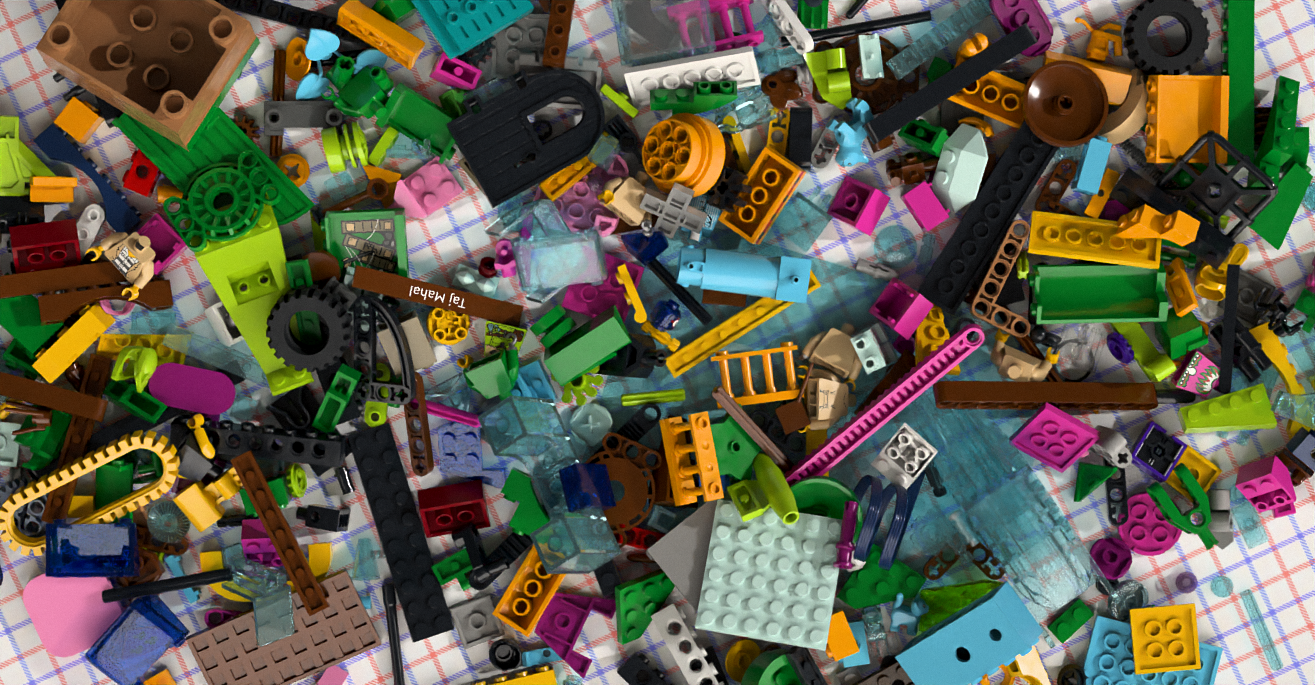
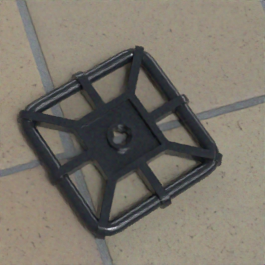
(1215, 176)

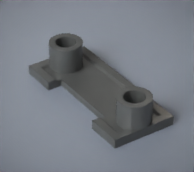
(300, 115)

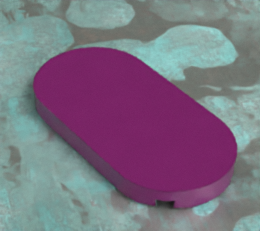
(1015, 13)
(192, 388)

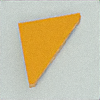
(389, 176)

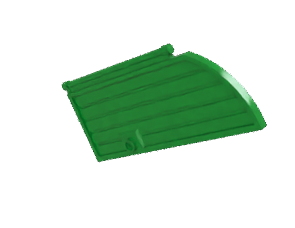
(217, 144)

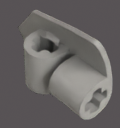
(1222, 520)

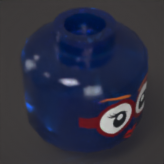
(665, 315)

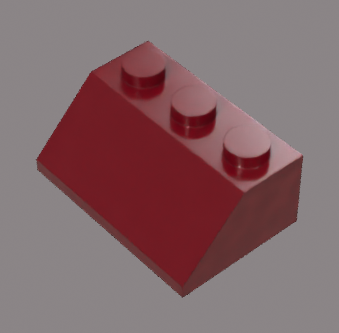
(45, 246)
(453, 507)

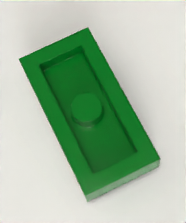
(1070, 620)

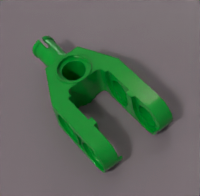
(1172, 514)

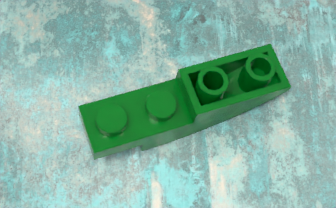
(700, 99)

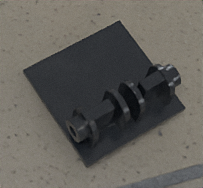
(19, 211)

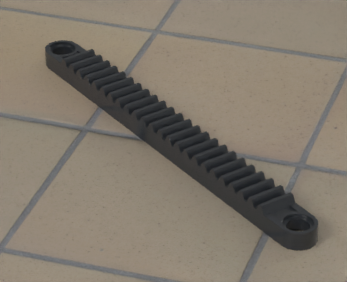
(516, 544)

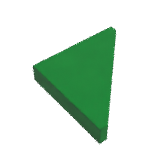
(1090, 477)

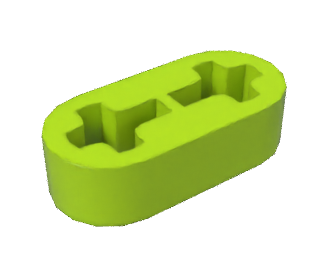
(387, 140)

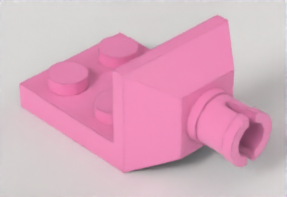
(426, 190)

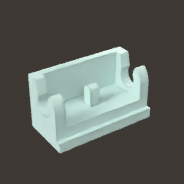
(870, 57)

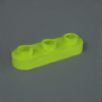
(378, 407)

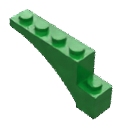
(1279, 132)
(529, 513)

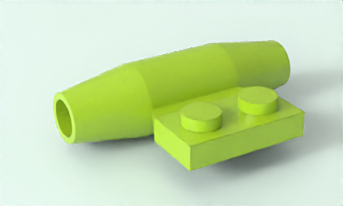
(769, 490)

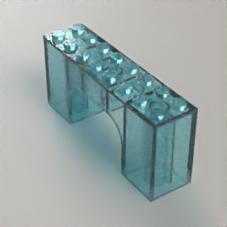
(537, 437)

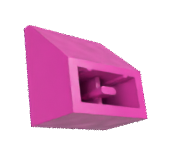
(1266, 484)
(258, 545)

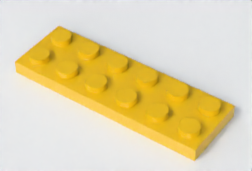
(1090, 241)

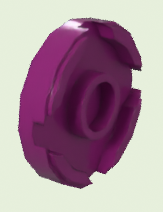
(1111, 557)

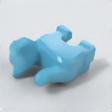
(907, 615)

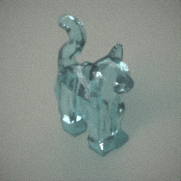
(747, 112)

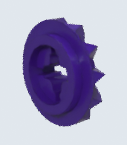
(1120, 347)

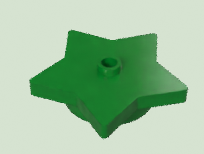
(733, 448)

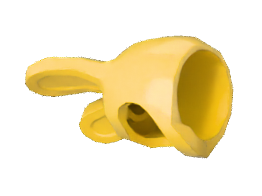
(1212, 282)

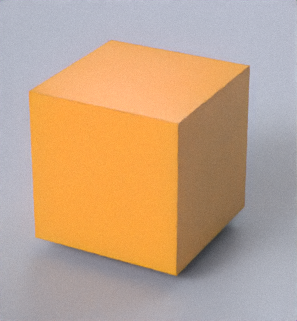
(79, 119)

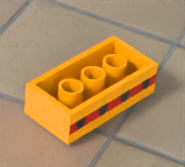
(772, 184)

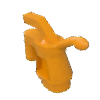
(1099, 43)

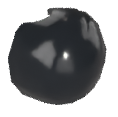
(505, 654)

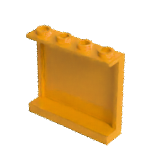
(1182, 111)

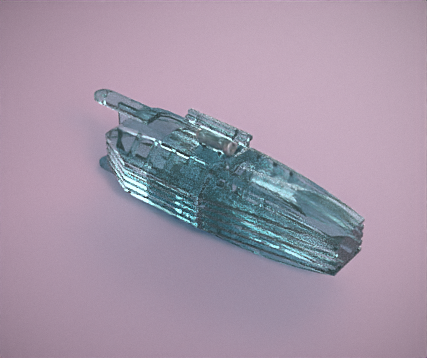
(1005, 509)

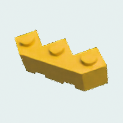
(72, 342)

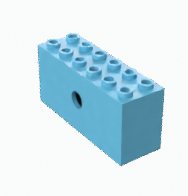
(972, 641)

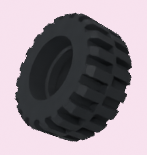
(1140, 50)
(293, 350)

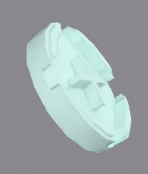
(591, 424)

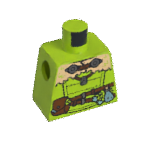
(495, 337)

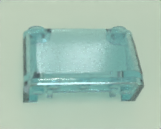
(560, 259)

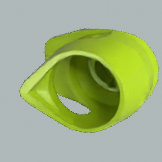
(141, 365)

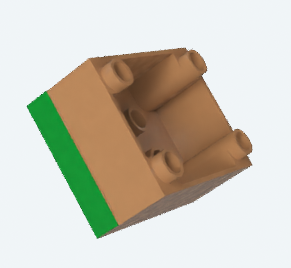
(152, 58)

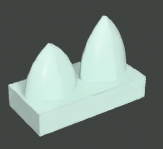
(471, 280)

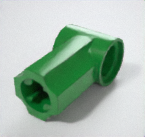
(341, 72)

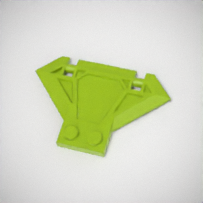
(17, 160)

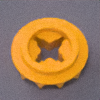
(302, 170)

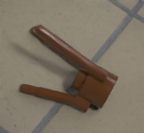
(40, 416)

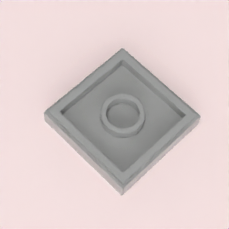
(476, 622)

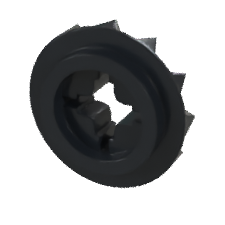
(1071, 671)

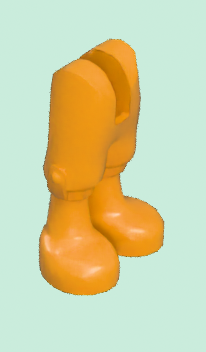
(972, 46)

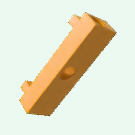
(1096, 202)

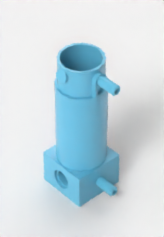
(744, 273)

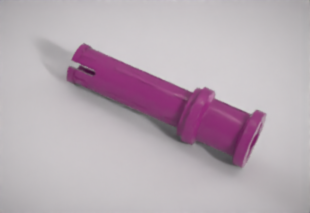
(845, 545)

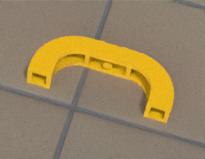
(319, 560)

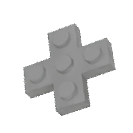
(673, 210)

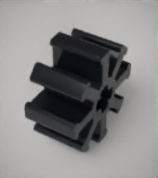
(726, 199)

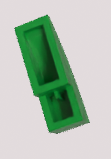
(336, 398)
(136, 403)

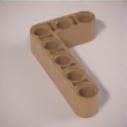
(998, 281)

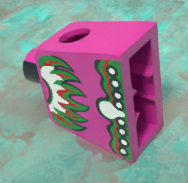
(1197, 374)

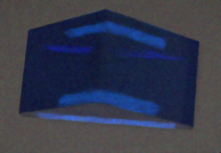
(645, 248)

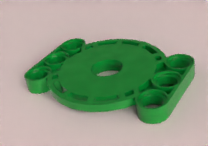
(216, 180)

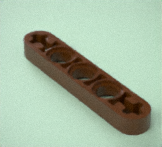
(421, 434)

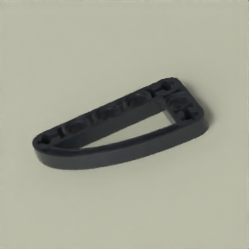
(407, 368)

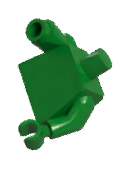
(364, 94)

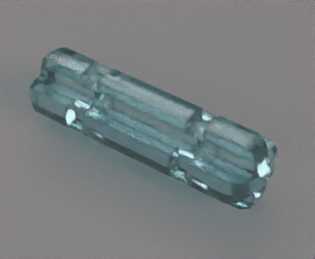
(925, 254)

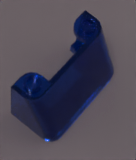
(92, 550)
(137, 640)

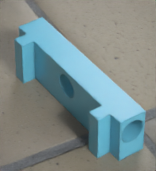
(176, 568)
(536, 657)

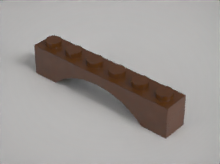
(59, 307)

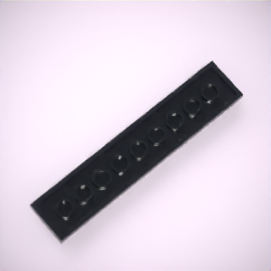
(987, 220)
(400, 532)

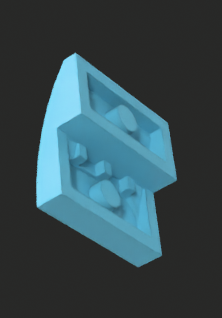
(533, 382)

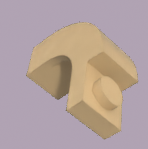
(1131, 115)

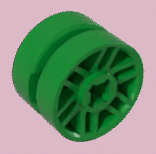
(553, 326)

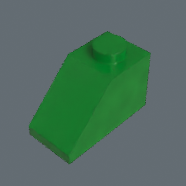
(1300, 147)

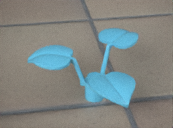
(321, 46)

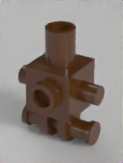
(910, 168)

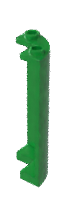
(1097, 294)

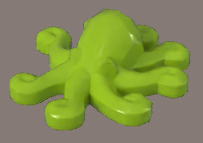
(581, 385)

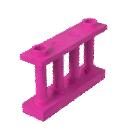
(752, 38)

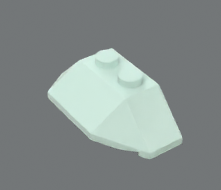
(960, 168)

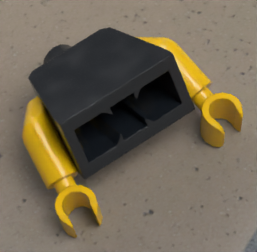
(197, 453)

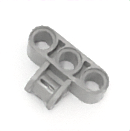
(1110, 445)

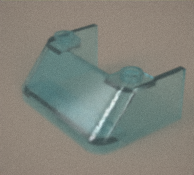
(540, 219)

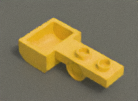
(202, 502)

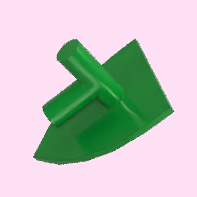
(155, 466)

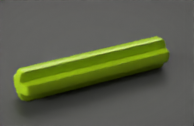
(653, 397)

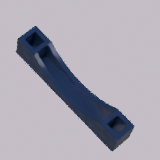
(58, 147)

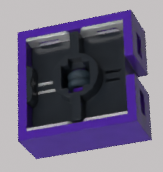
(1156, 452)

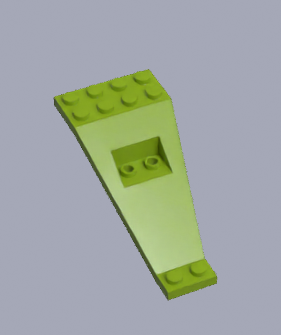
(246, 263)

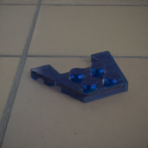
(462, 454)

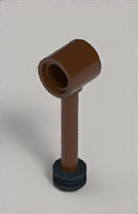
(368, 193)

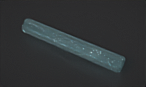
(1261, 630)

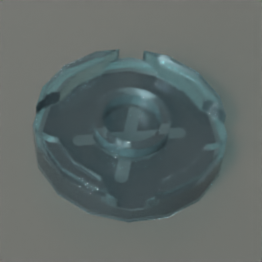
(1131, 595)

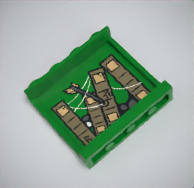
(367, 239)

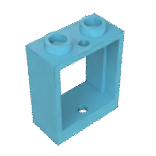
(1092, 166)

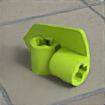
(830, 75)

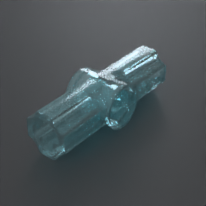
(774, 60)

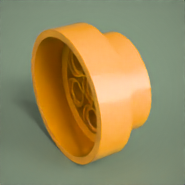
(685, 152)

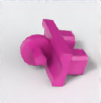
(504, 258)

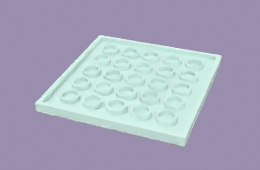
(770, 577)

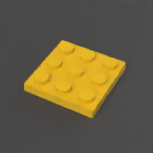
(1164, 638)

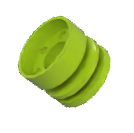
(344, 147)

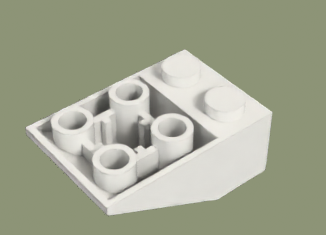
(904, 457)

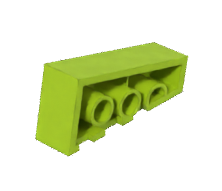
(1233, 411)

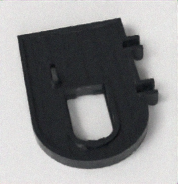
(504, 135)

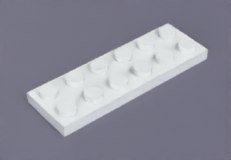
(681, 73)

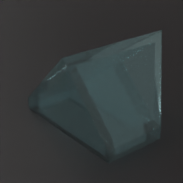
(451, 393)

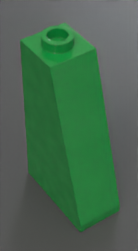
(1277, 217)

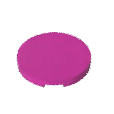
(1146, 527)

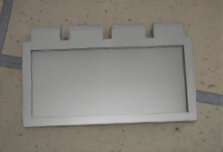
(588, 70)

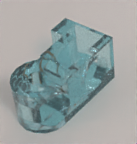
(873, 625)

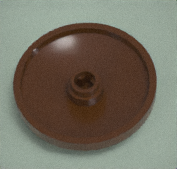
(1064, 103)

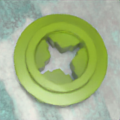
(296, 480)

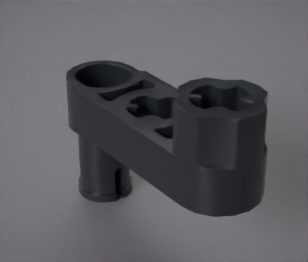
(469, 537)

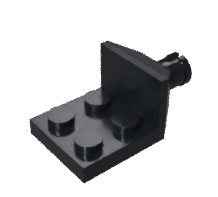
(635, 358)

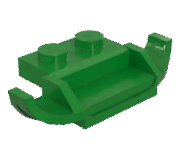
(44, 444)

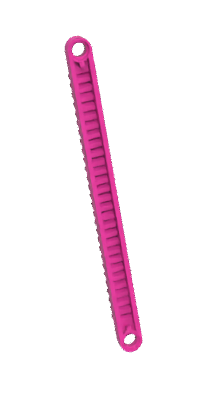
(887, 405)

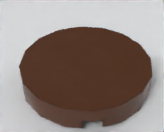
(323, 267)

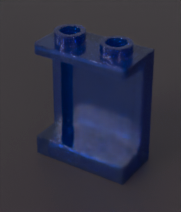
(587, 487)

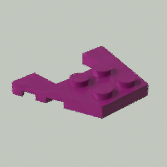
(564, 621)

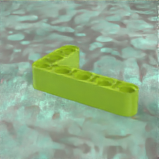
(1153, 364)

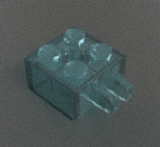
(815, 218)

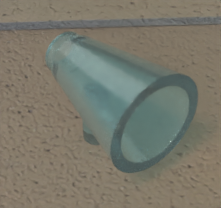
(365, 562)

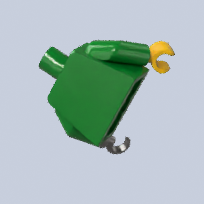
(493, 373)

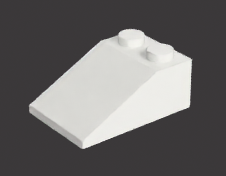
(223, 324)

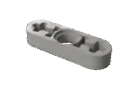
(817, 151)

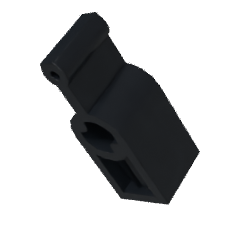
(626, 133)

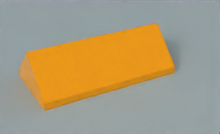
(380, 32)
(1114, 78)
(993, 97)
(528, 594)

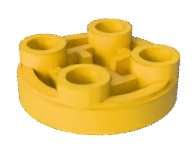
(447, 326)

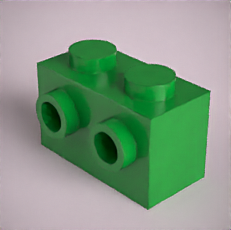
(924, 136)

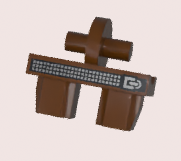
(1298, 469)

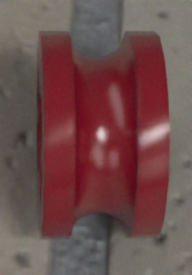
(483, 267)

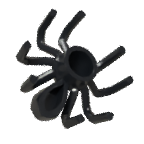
(1276, 313)

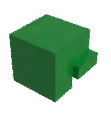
(395, 10)
(1179, 334)

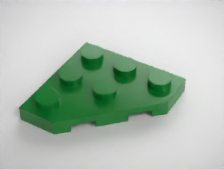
(878, 586)
(638, 602)

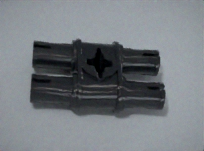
(1244, 348)

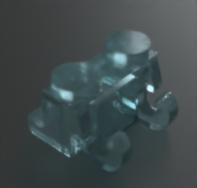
(1073, 153)

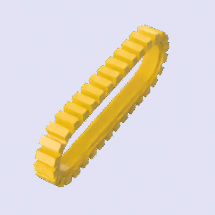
(80, 467)

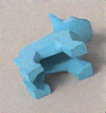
(851, 134)

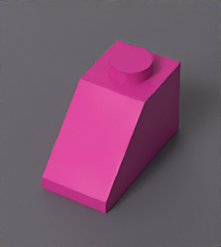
(455, 73)

